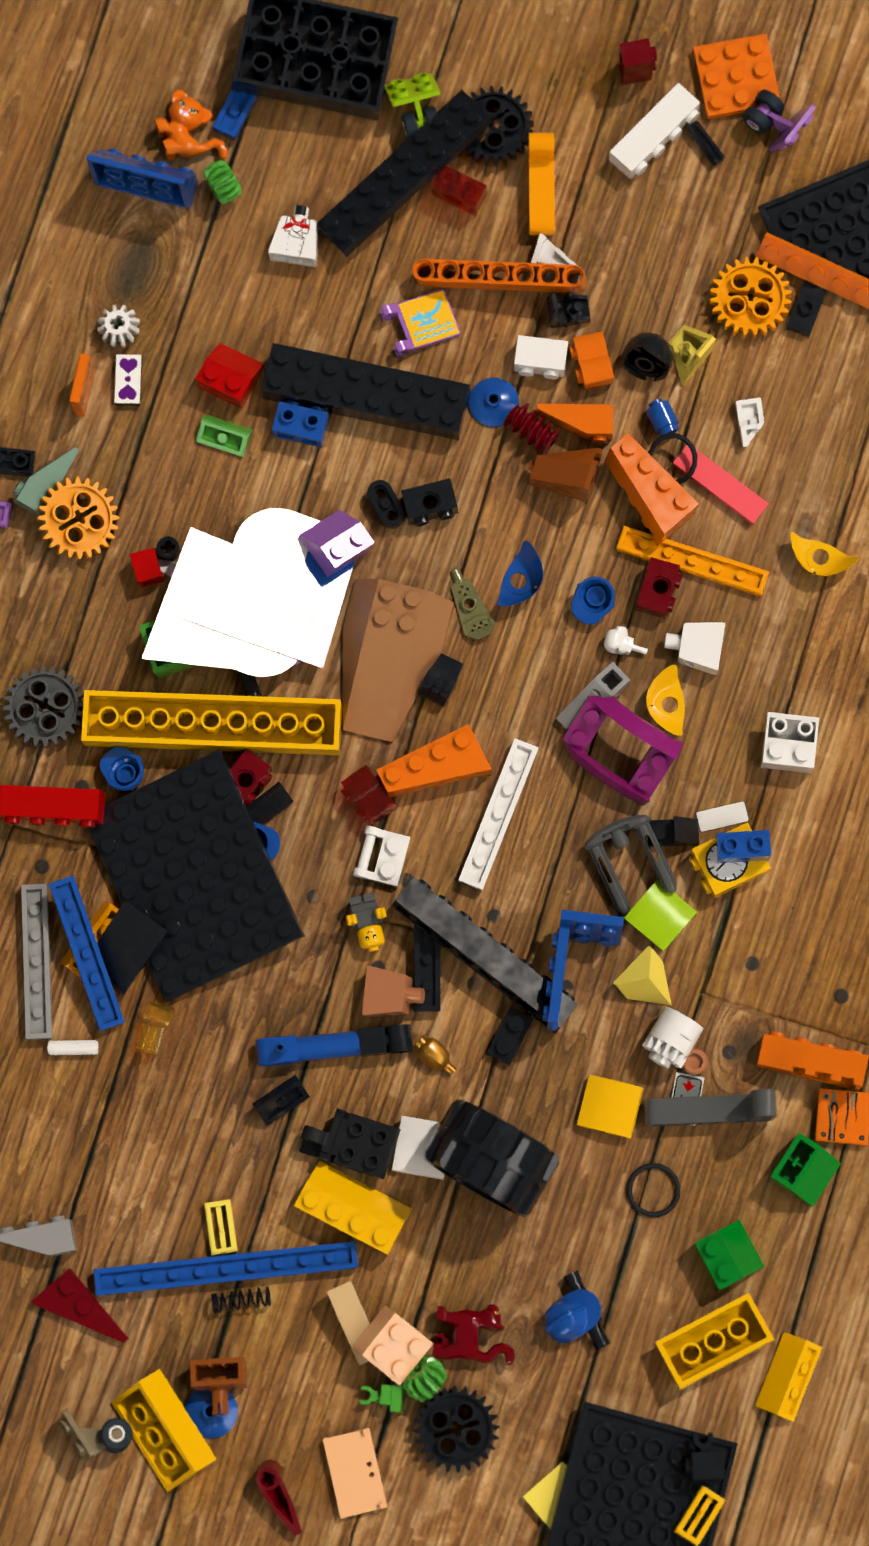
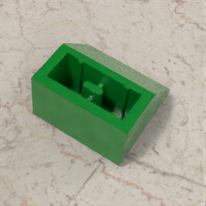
(805, 1169)

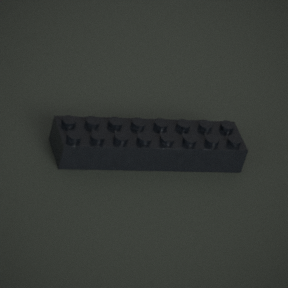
(366, 391)

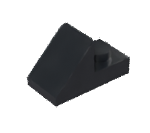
(675, 832)

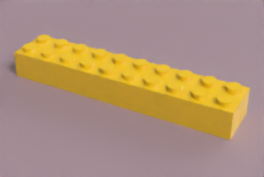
(211, 722)

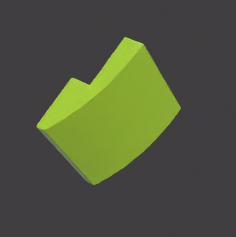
(660, 915)

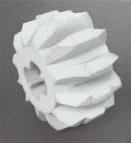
(123, 332)

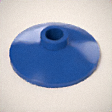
(492, 413)
(211, 1426)

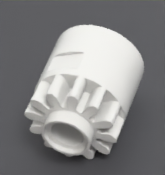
(672, 1038)

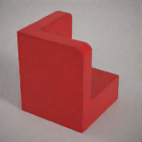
(146, 568)

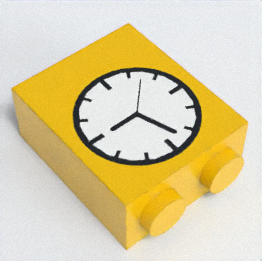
(724, 876)

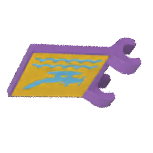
(423, 321)

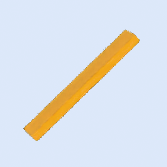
(694, 561)

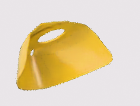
(804, 552)
(664, 686)

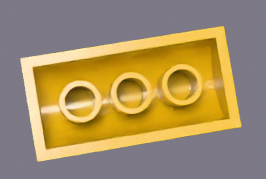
(714, 1341)

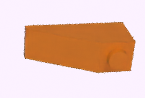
(584, 420)

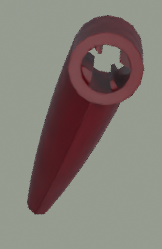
(278, 1495)

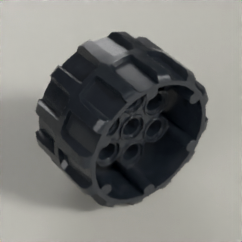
(491, 1157)

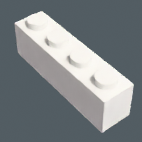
(655, 131)

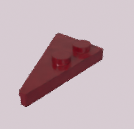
(75, 1302)

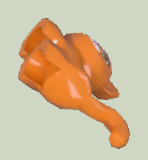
(186, 116)

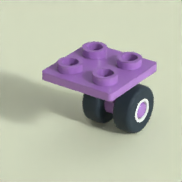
(768, 113)

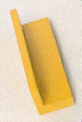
(788, 1376)

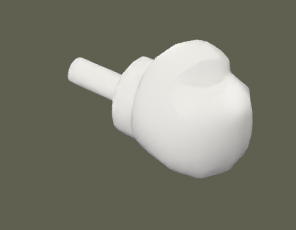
(620, 643)

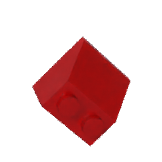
(229, 375)

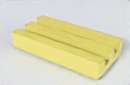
(224, 1249)

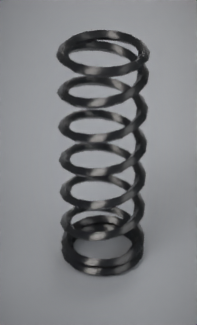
(215, 1306)

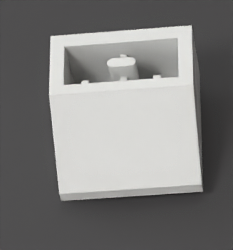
(790, 742)

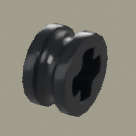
(163, 543)

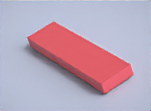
(722, 485)

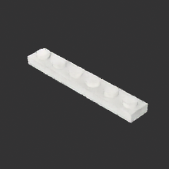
(498, 814)

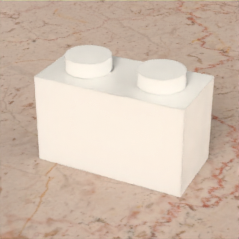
(540, 357)

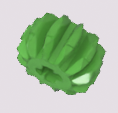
(222, 181)
(425, 1379)

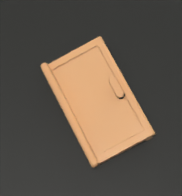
(350, 1463)

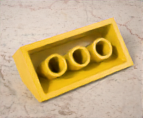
(353, 1207)
(163, 1430)

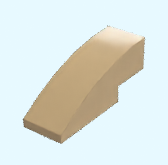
(350, 1314)

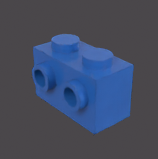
(300, 423)

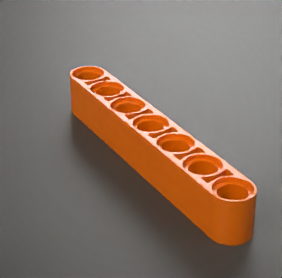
(490, 268)

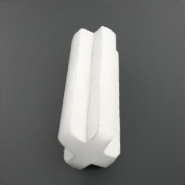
(73, 1047)

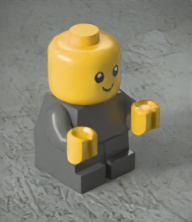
(366, 918)

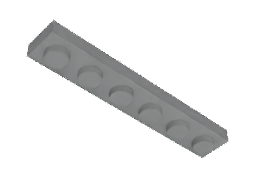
(36, 961)

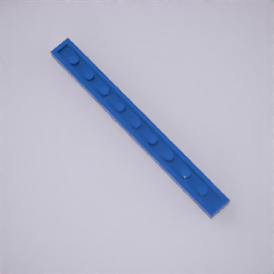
(226, 1268)

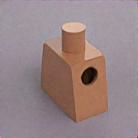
(389, 993)

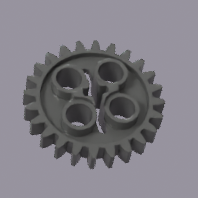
(33, 726)

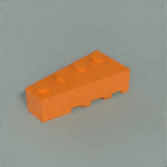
(650, 488)
(436, 764)
(812, 1061)

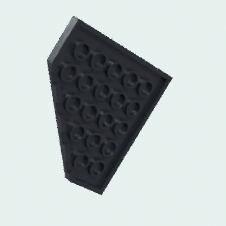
(827, 218)

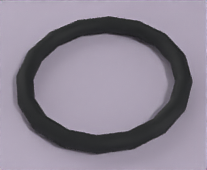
(688, 443)
(653, 1166)

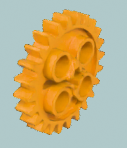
(753, 275)
(89, 537)

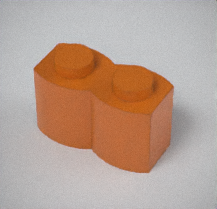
(592, 360)

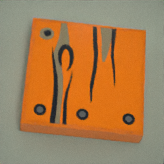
(82, 384)
(842, 1117)

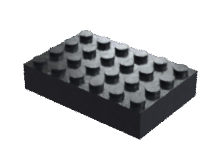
(315, 55)

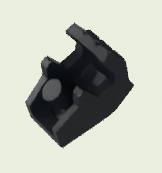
(568, 310)
(441, 680)

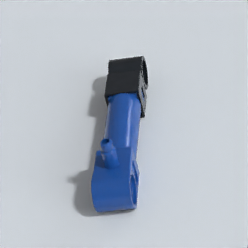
(364, 1042)

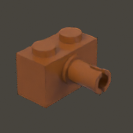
(218, 1377)

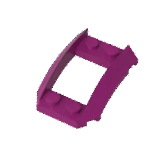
(652, 767)

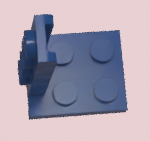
(582, 928)

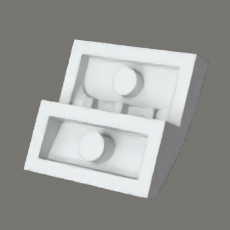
(410, 1147)

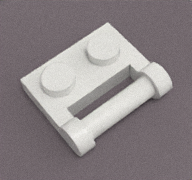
(390, 858)

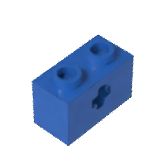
(743, 846)

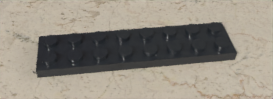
(404, 173)

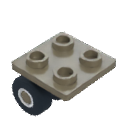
(113, 1436)

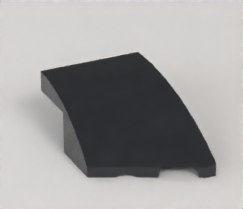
(129, 944)

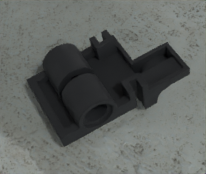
(353, 1143)

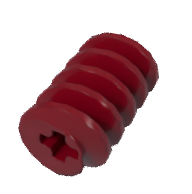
(531, 428)

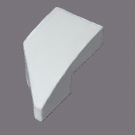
(749, 418)

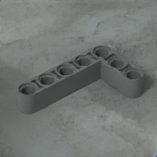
(751, 1107)

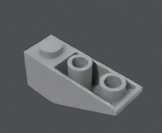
(607, 683)
(49, 1238)

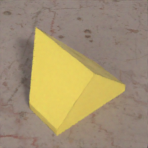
(690, 350)
(645, 979)

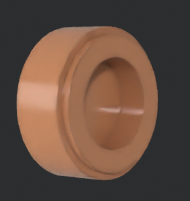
(695, 1062)

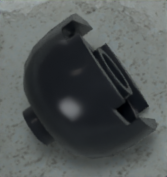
(648, 356)

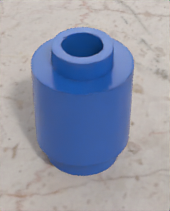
(662, 417)

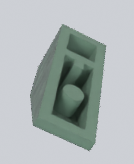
(30, 491)

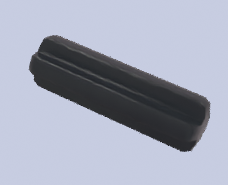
(705, 143)

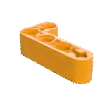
(541, 184)

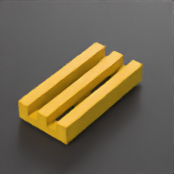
(711, 1495)

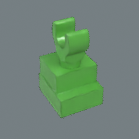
(389, 1395)

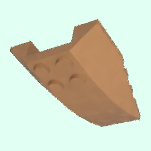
(388, 648)

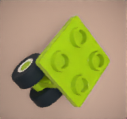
(413, 90)

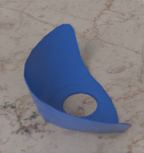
(530, 565)

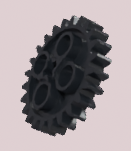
(510, 139)
(449, 1405)

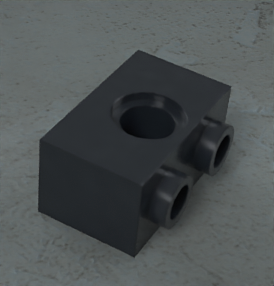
(440, 491)

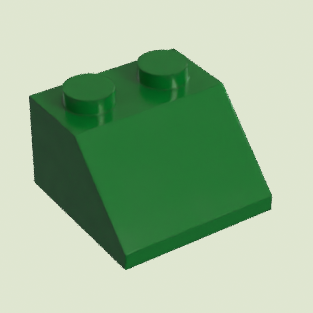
(728, 1255)

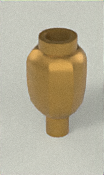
(434, 1054)

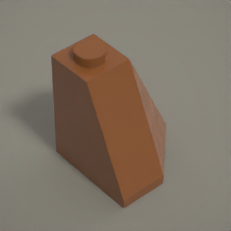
(566, 472)

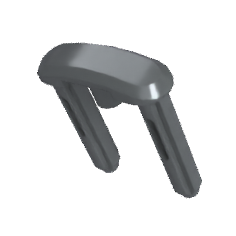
(616, 832)

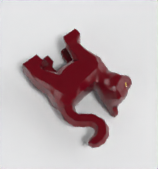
(466, 1335)

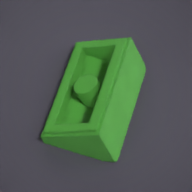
(224, 435)

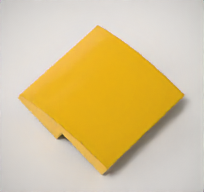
(610, 1106)

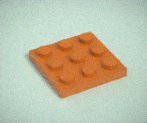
(734, 74)

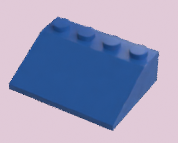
(143, 178)

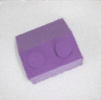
(336, 541)

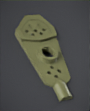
(474, 615)

